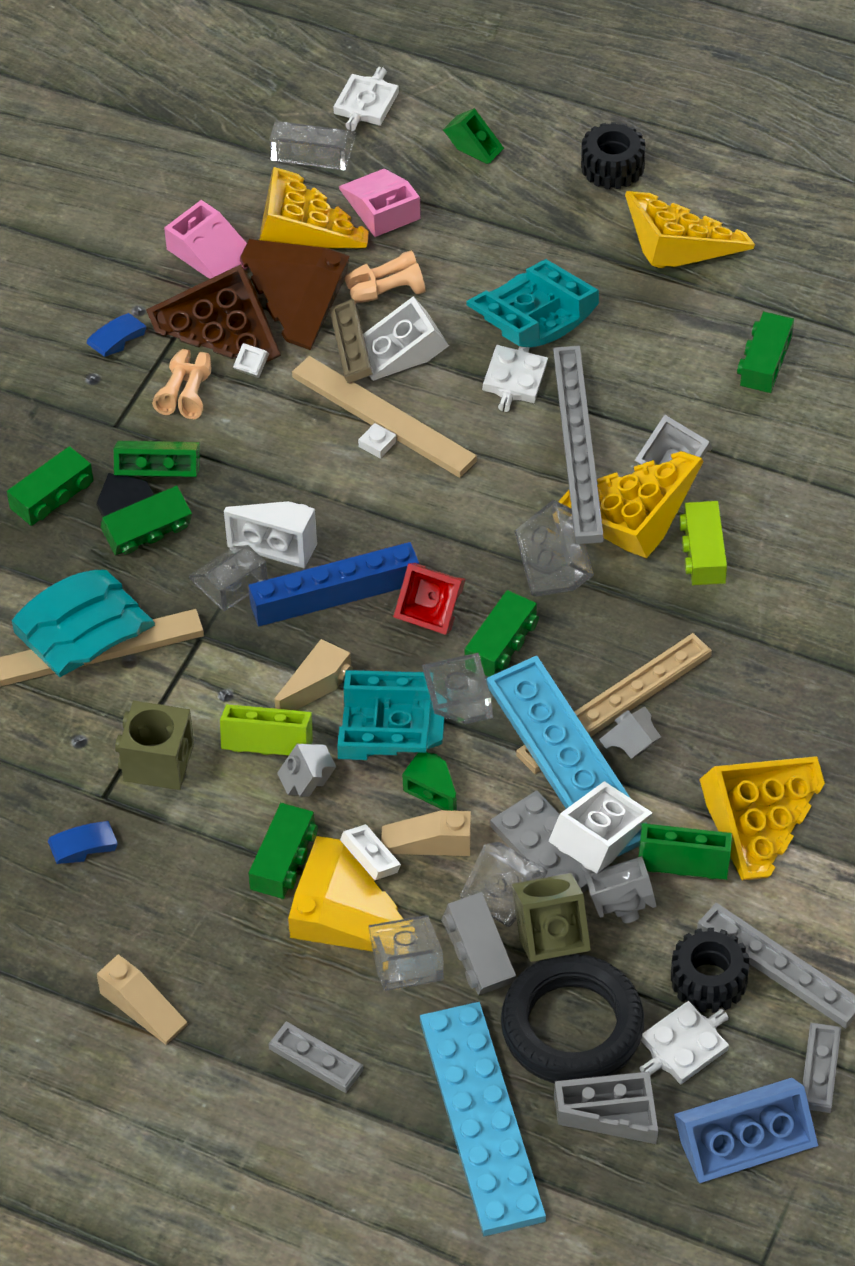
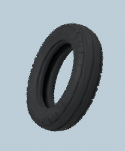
(581, 972)

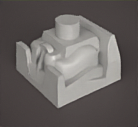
(671, 438)
(622, 889)

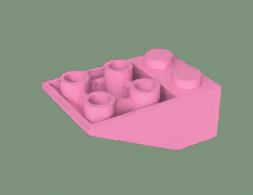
(383, 201)
(205, 240)

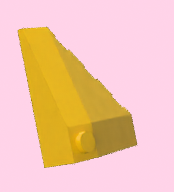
(304, 217)
(676, 236)
(643, 504)
(760, 807)
(338, 899)

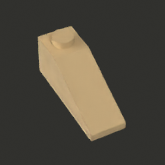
(315, 677)
(430, 834)
(139, 999)

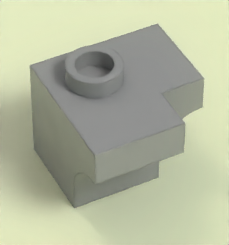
(632, 733)
(305, 769)

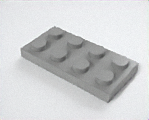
(527, 831)

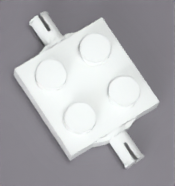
(366, 99)
(514, 375)
(684, 1042)

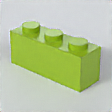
(703, 543)
(264, 729)

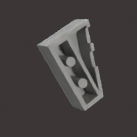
(478, 944)
(609, 1105)

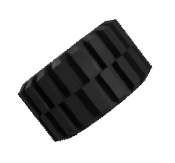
(613, 155)
(710, 949)

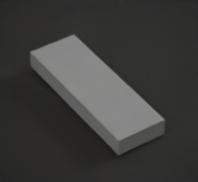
(316, 1057)
(821, 1066)

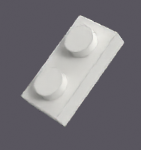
(370, 852)

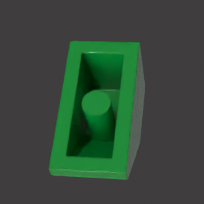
(473, 136)
(430, 781)

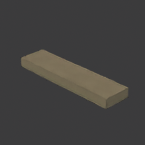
(350, 341)

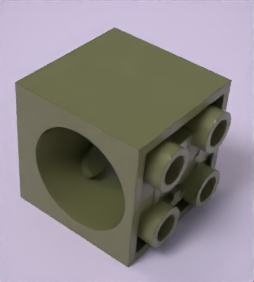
(159, 764)
(551, 917)

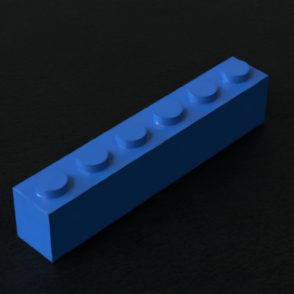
(330, 584)

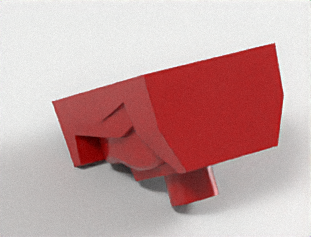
(428, 598)

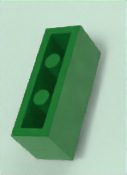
(765, 352)
(156, 458)
(50, 486)
(146, 521)
(503, 632)
(282, 851)
(685, 851)

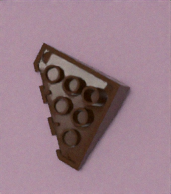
(297, 283)
(217, 316)

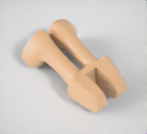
(365, 284)
(189, 401)

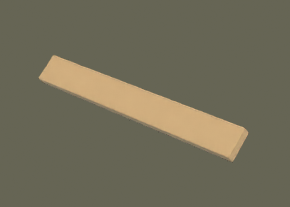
(376, 410)
(166, 631)
(635, 689)

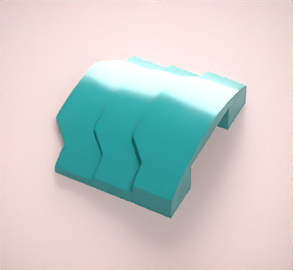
(537, 305)
(79, 620)
(387, 715)

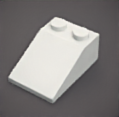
(403, 340)
(274, 530)
(598, 826)

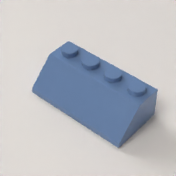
(746, 1129)

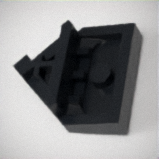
(121, 492)

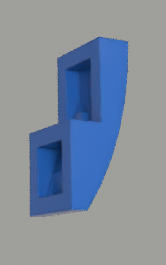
(113, 335)
(77, 842)

